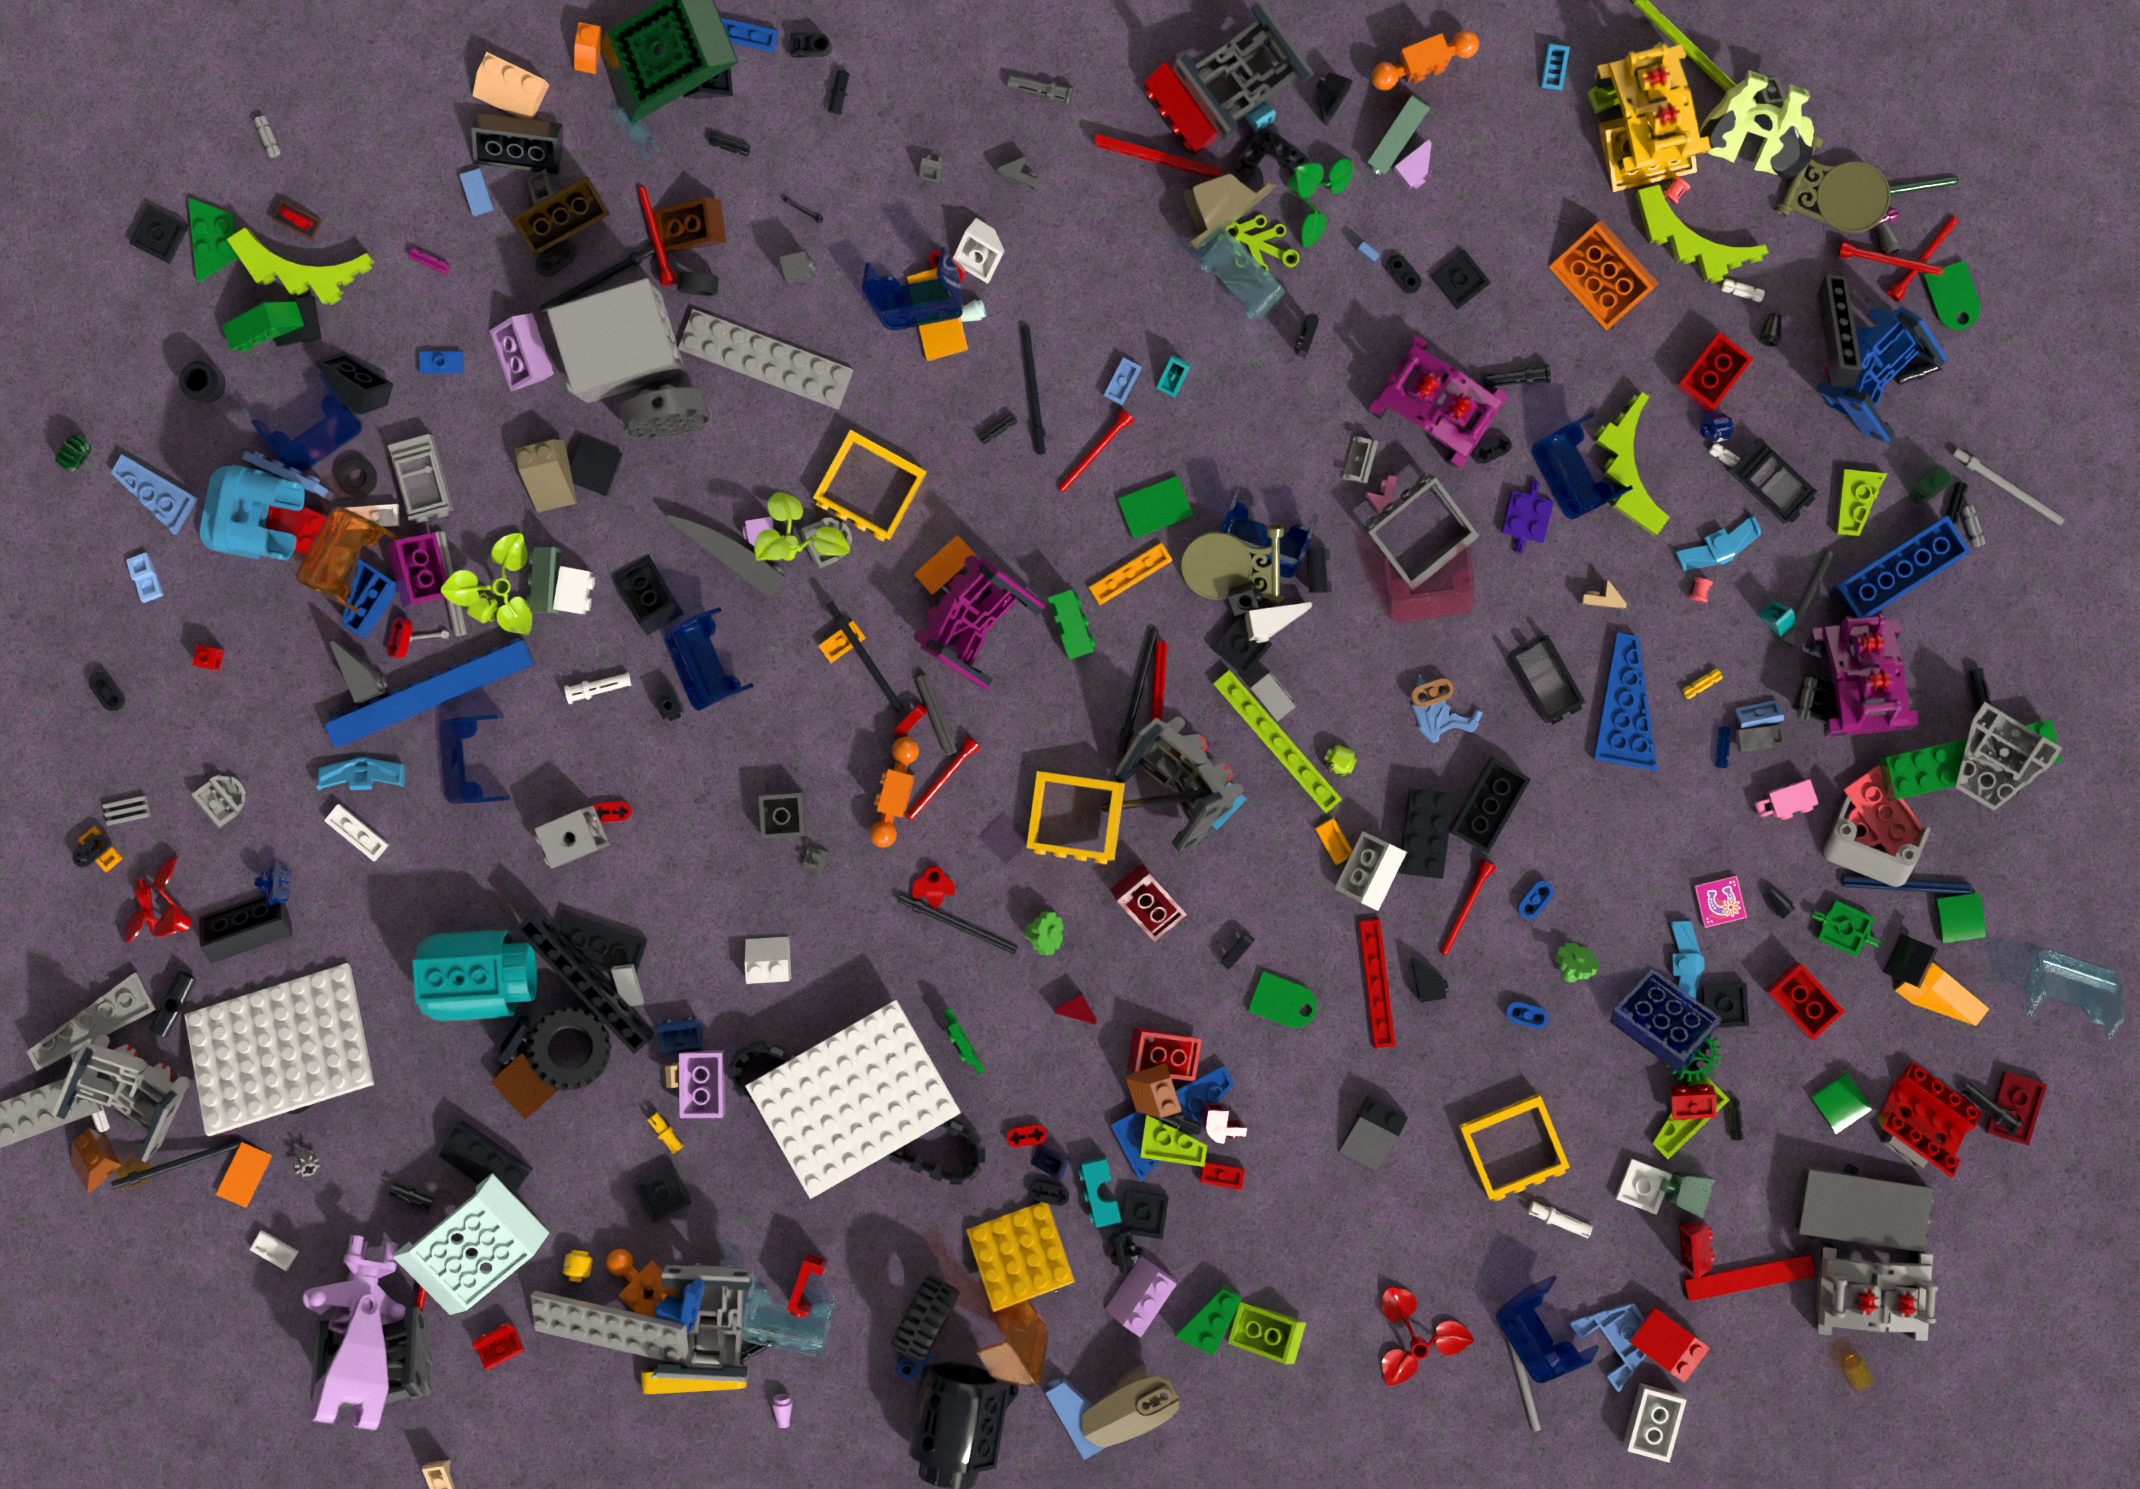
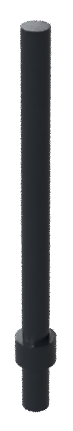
(633, 259)
(1038, 431)
(841, 622)
(1127, 732)
(1187, 796)
(919, 907)
(135, 1177)

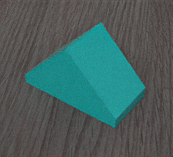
(1173, 376)
(1778, 617)

